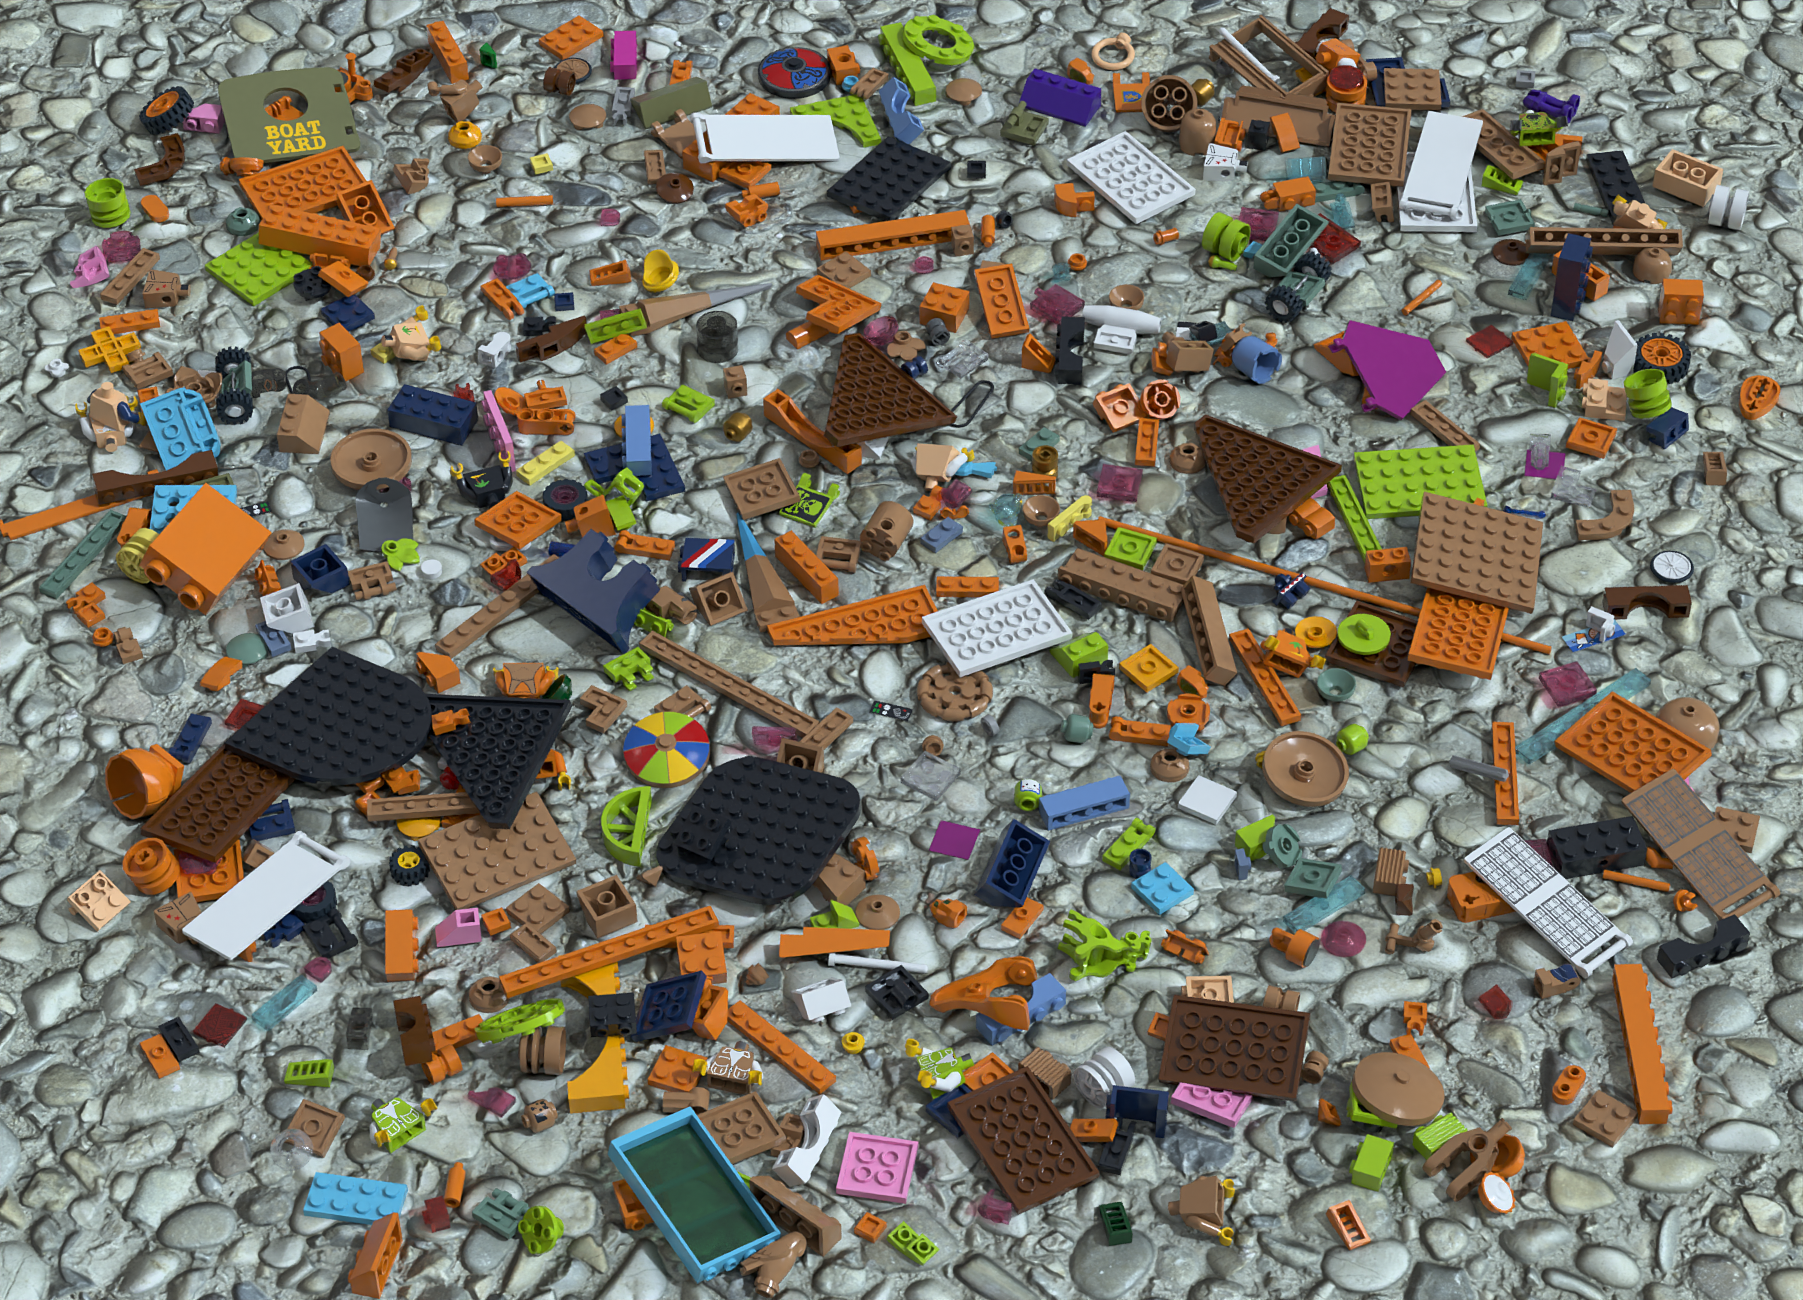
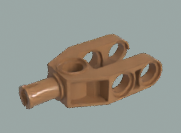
(1468, 1142)

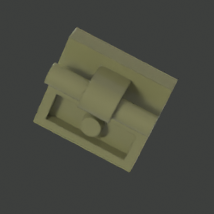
(1024, 125)

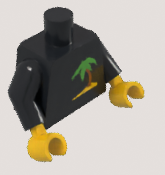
(487, 485)

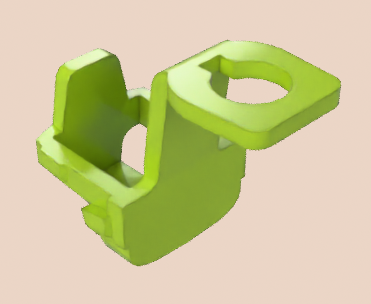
(626, 476)

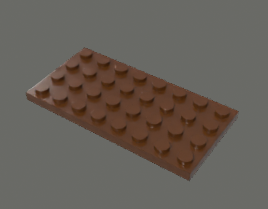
(216, 805)

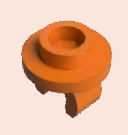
(1682, 901)

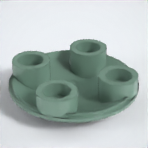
(248, 648)

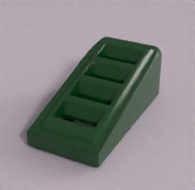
(1120, 1236)

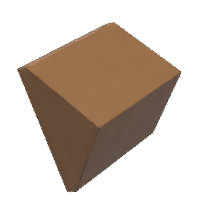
(801, 755)

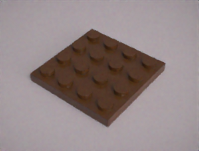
(1390, 663)

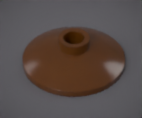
(674, 193)
(1510, 252)

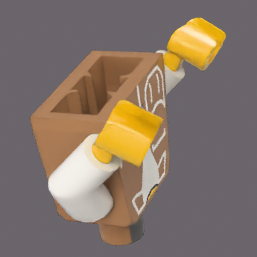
(731, 1069)

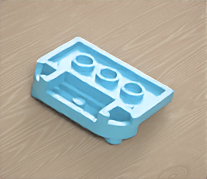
(180, 426)

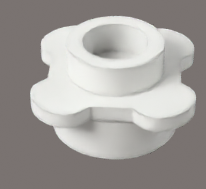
(57, 368)

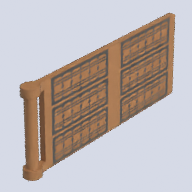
(1698, 845)

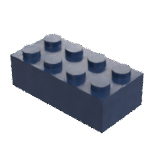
(1571, 277)
(432, 414)

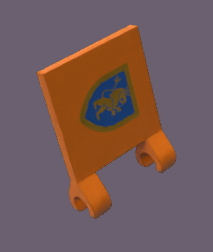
(1129, 96)

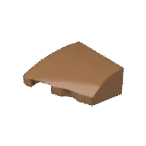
(414, 175)

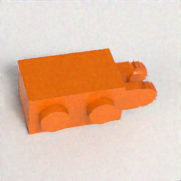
(1289, 193)

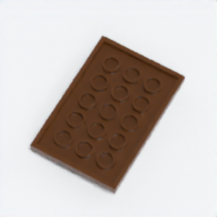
(1235, 1047)
(1023, 1140)

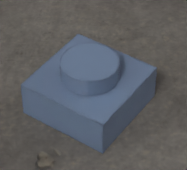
(1242, 864)

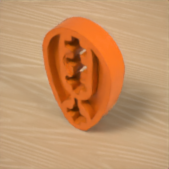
(1763, 404)

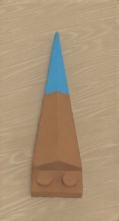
(768, 594)

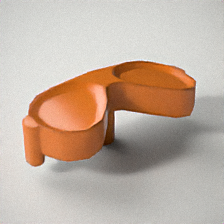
(962, 512)

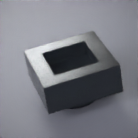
(976, 169)
(613, 398)

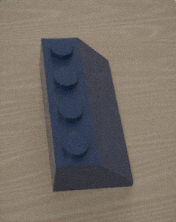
(1012, 866)

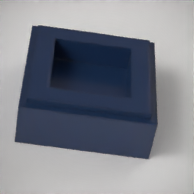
(564, 301)

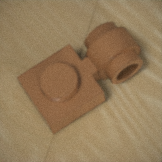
(127, 646)

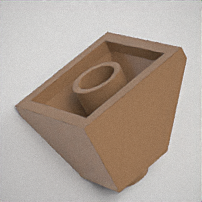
(718, 598)

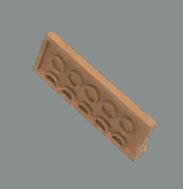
(1122, 584)

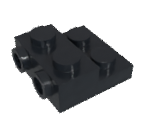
(612, 1015)

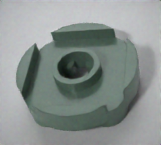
(1286, 854)

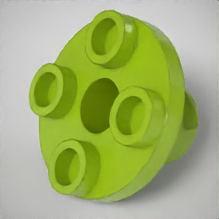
(540, 1229)

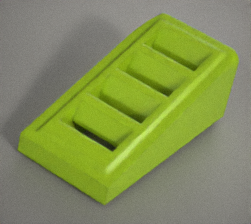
(1498, 180)
(318, 1079)

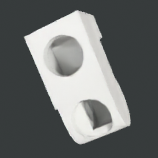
(496, 350)

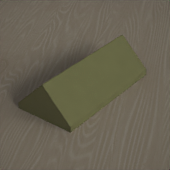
(659, 105)

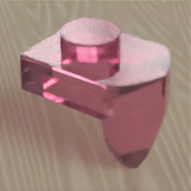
(955, 494)
(995, 1209)

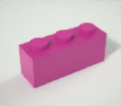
(624, 55)

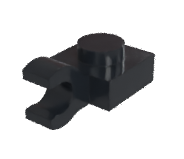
(537, 325)
(1086, 670)

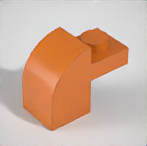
(1069, 202)

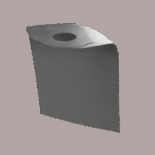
(380, 523)

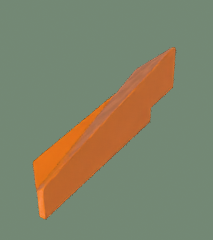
(831, 940)

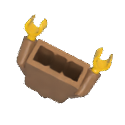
(1203, 1206)

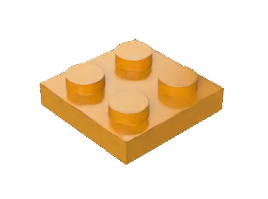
(1148, 668)

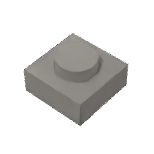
(1525, 79)

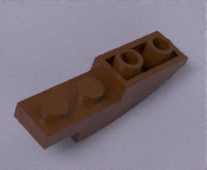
(406, 71)
(548, 345)

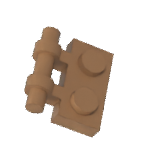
(369, 576)

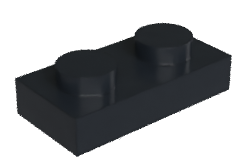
(178, 1039)

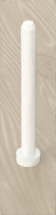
(1246, 53)
(875, 963)

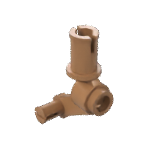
(1421, 940)

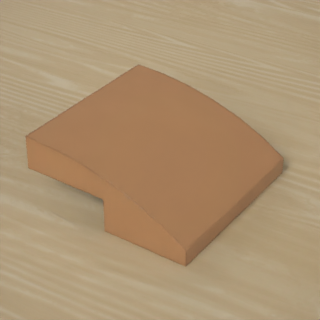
(1561, 163)

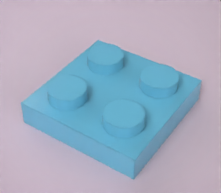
(1162, 888)

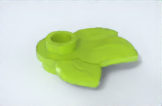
(402, 552)

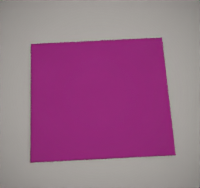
(1556, 460)
(954, 840)

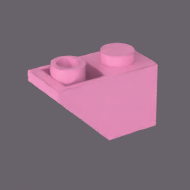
(205, 119)
(459, 928)

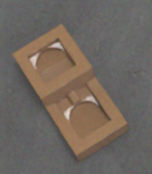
(794, 1131)

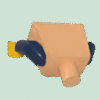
(112, 408)

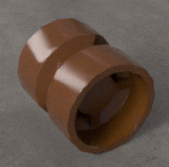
(559, 81)

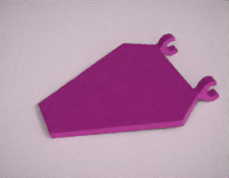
(1392, 365)

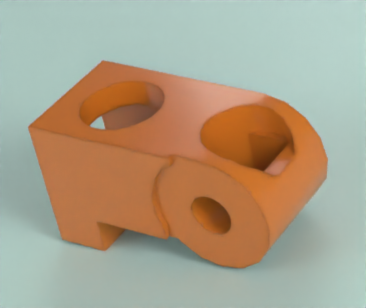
(1014, 545)

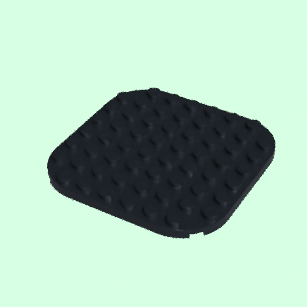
(779, 831)

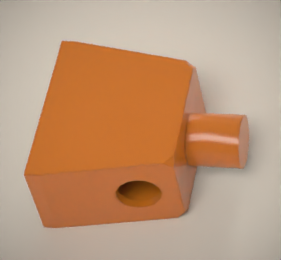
(592, 515)

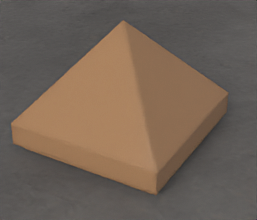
(651, 876)

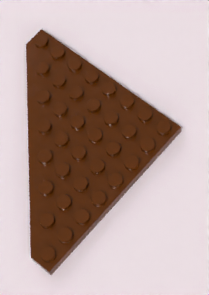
(877, 398)
(1259, 476)

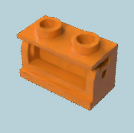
(1230, 134)

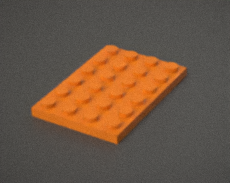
(304, 183)
(1458, 634)
(1630, 744)

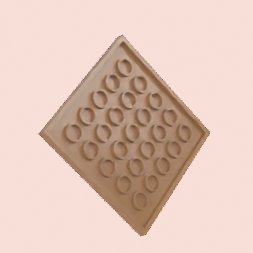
(1477, 552)

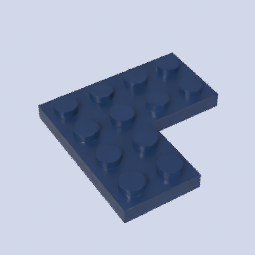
(1377, 85)
(665, 478)

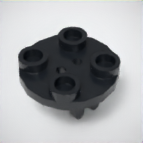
(310, 285)

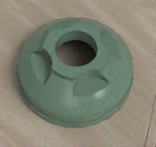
(242, 225)
(1336, 679)

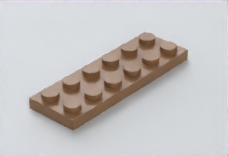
(1504, 148)

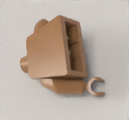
(458, 98)

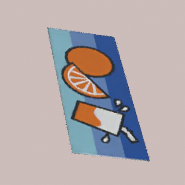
(1589, 637)

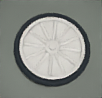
(1672, 566)

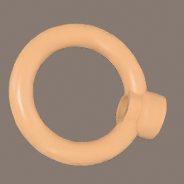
(1121, 42)

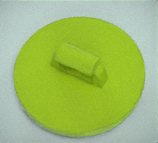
(1364, 634)

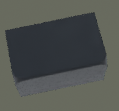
(1204, 331)

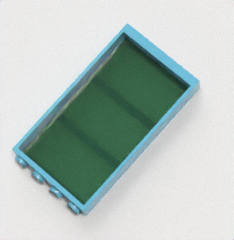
(693, 1194)

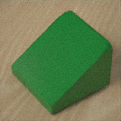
(488, 56)

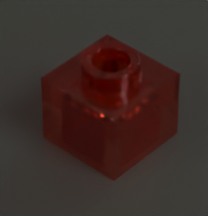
(436, 1214)

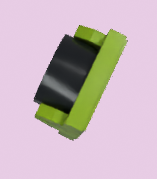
(1362, 1117)

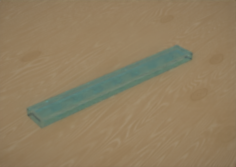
(1544, 740)

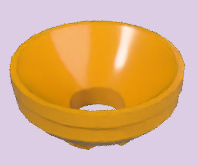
(464, 138)

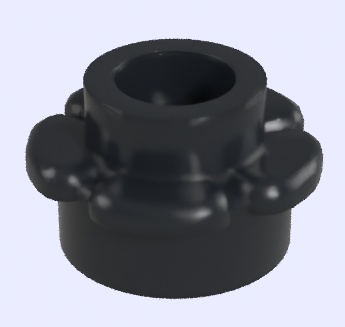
(1004, 219)

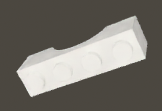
(819, 1120)

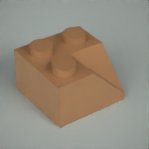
(607, 906)

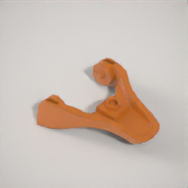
(975, 990)

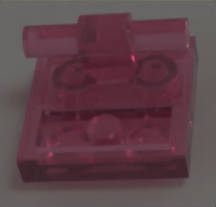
(1056, 303)

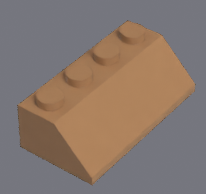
(794, 1213)

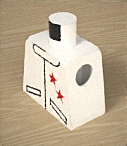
(1222, 163)

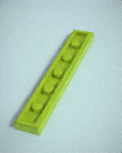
(1353, 515)

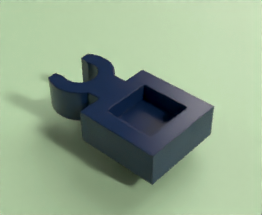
(286, 928)

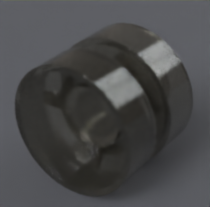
(717, 336)

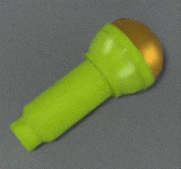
(1216, 262)

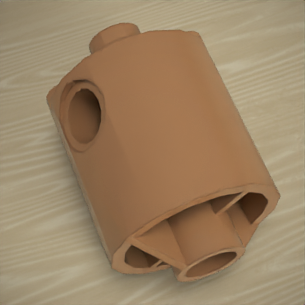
(886, 530)

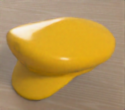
(659, 271)

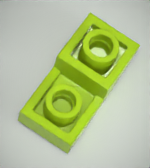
(621, 513)
(912, 1245)

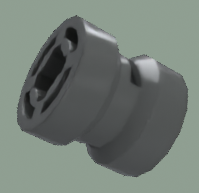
(938, 332)

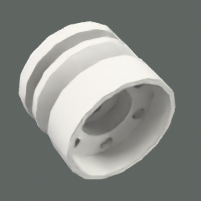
(1098, 1075)

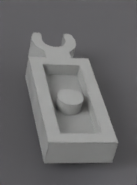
(622, 106)

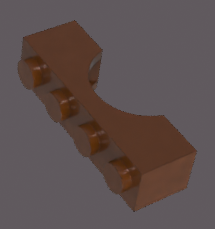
(1330, 25)
(1671, 600)
(418, 1038)

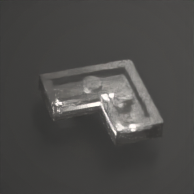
(1568, 490)

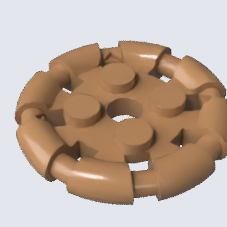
(959, 705)

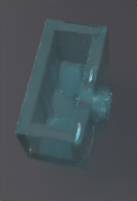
(1302, 167)

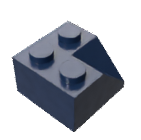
(320, 570)

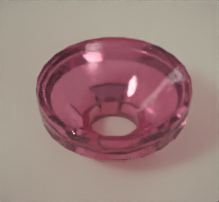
(881, 330)

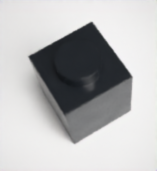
(1258, 135)

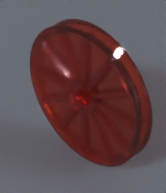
(1346, 77)

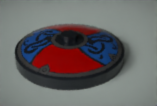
(794, 72)

